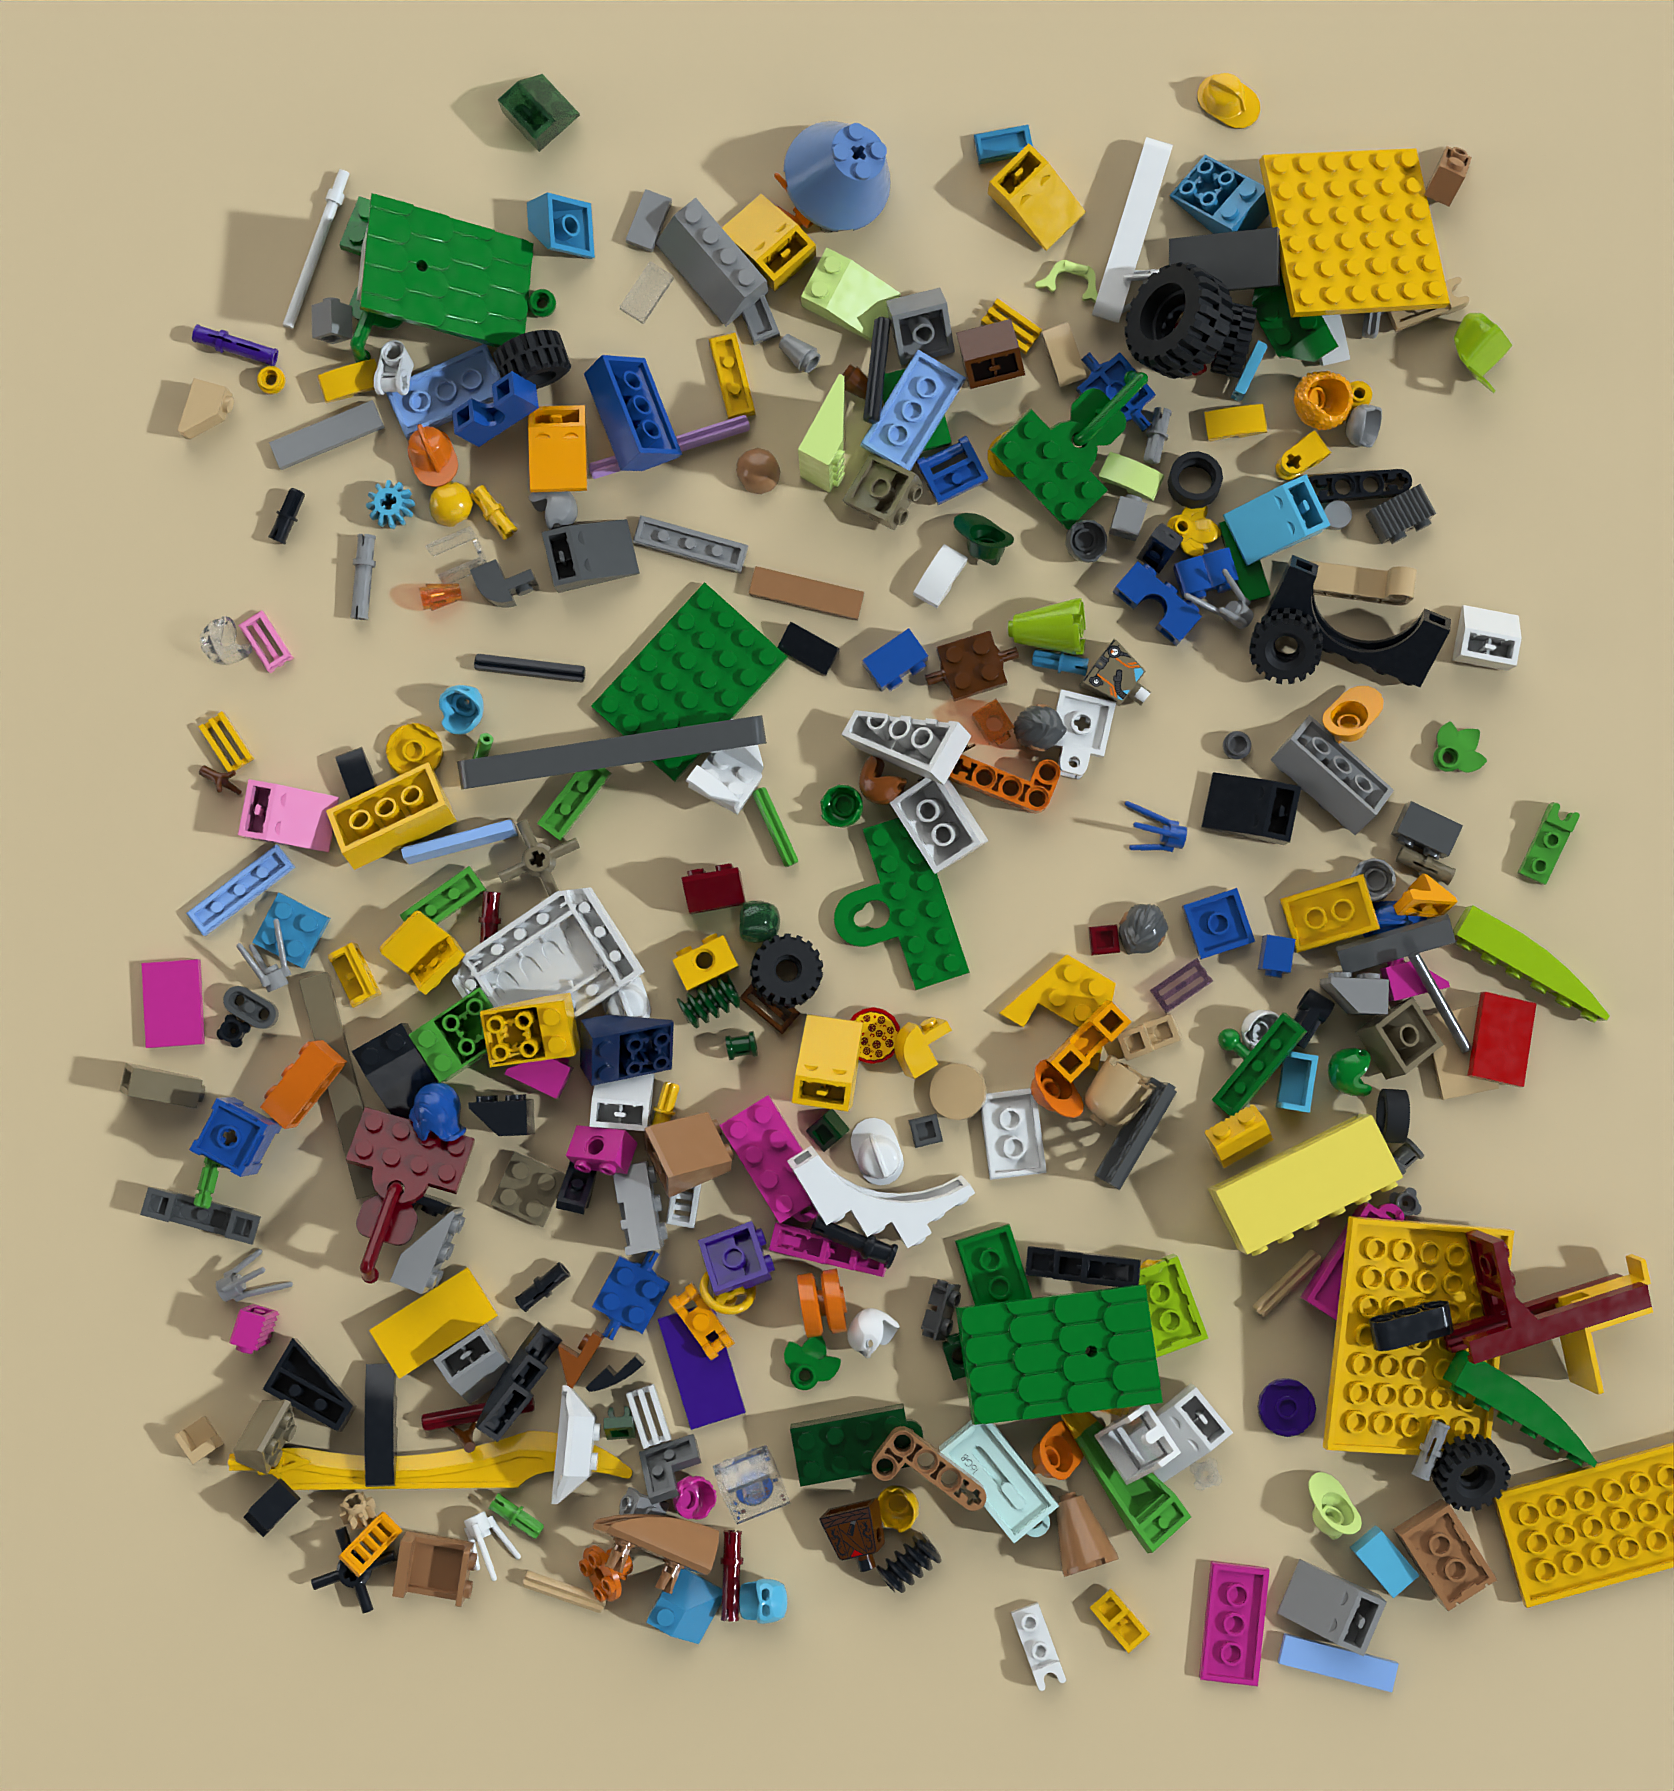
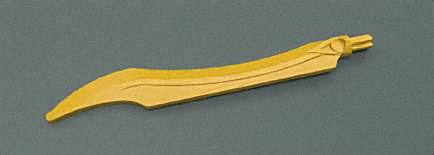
(488, 1466)

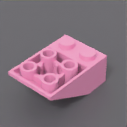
(287, 816)

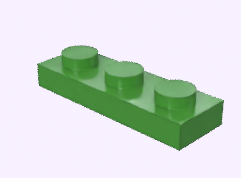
(573, 801)
(448, 897)

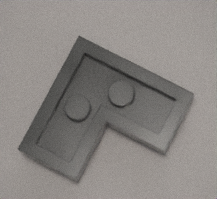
(661, 1463)

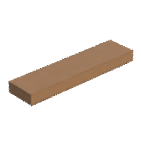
(806, 593)

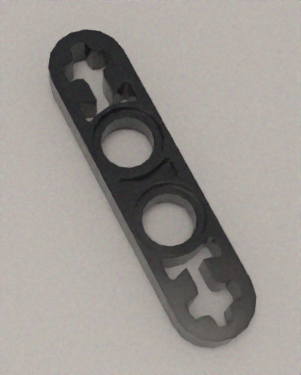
(1355, 482)

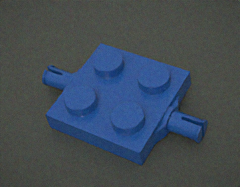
(1110, 380)
(631, 1294)

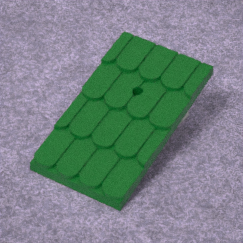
(444, 273)
(1059, 1354)

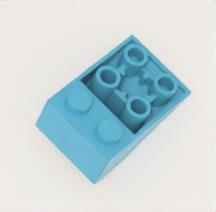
(1277, 520)

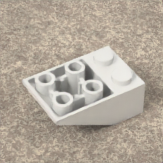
(1193, 1428)

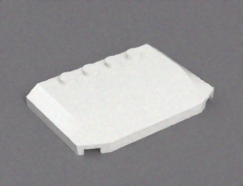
(552, 950)

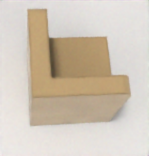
(198, 1439)

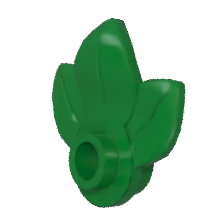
(810, 1358)

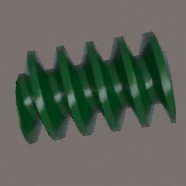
(710, 1002)

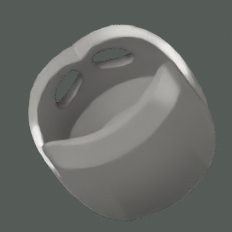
(558, 506)

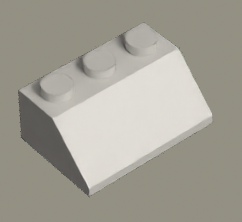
(938, 822)

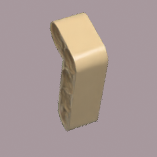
(1366, 584)

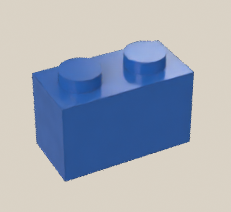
(895, 661)

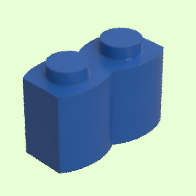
(1205, 573)

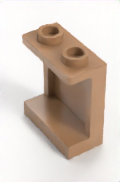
(434, 1567)

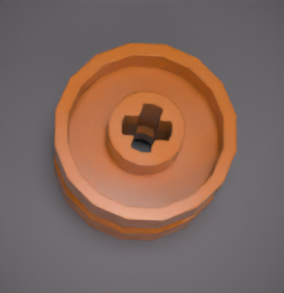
(822, 1302)

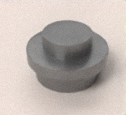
(1237, 745)

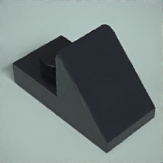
(1160, 547)
(576, 1190)
(271, 1507)

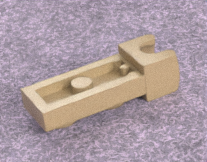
(1408, 318)

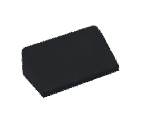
(808, 648)

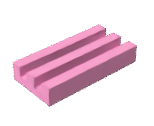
(279, 661)

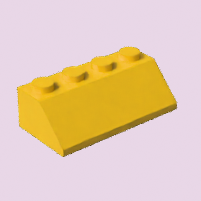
(390, 816)

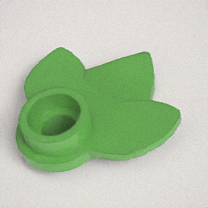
(1460, 747)

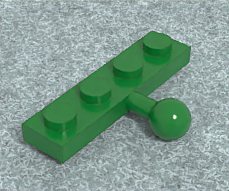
(1258, 1063)

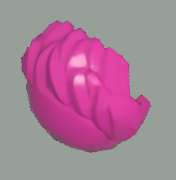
(694, 1498)

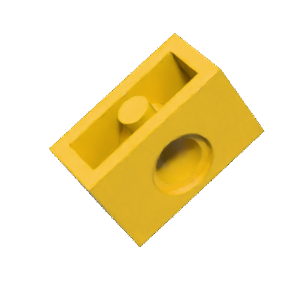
(722, 963)

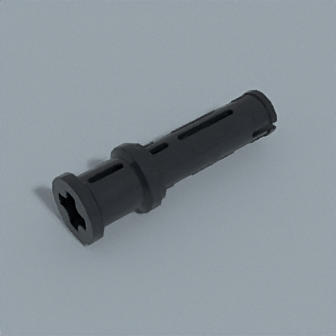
(866, 1246)

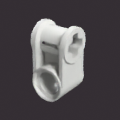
(393, 369)

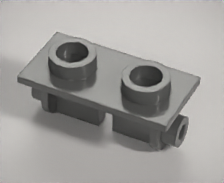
(940, 1321)

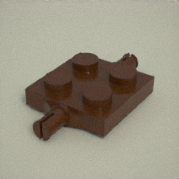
(971, 666)

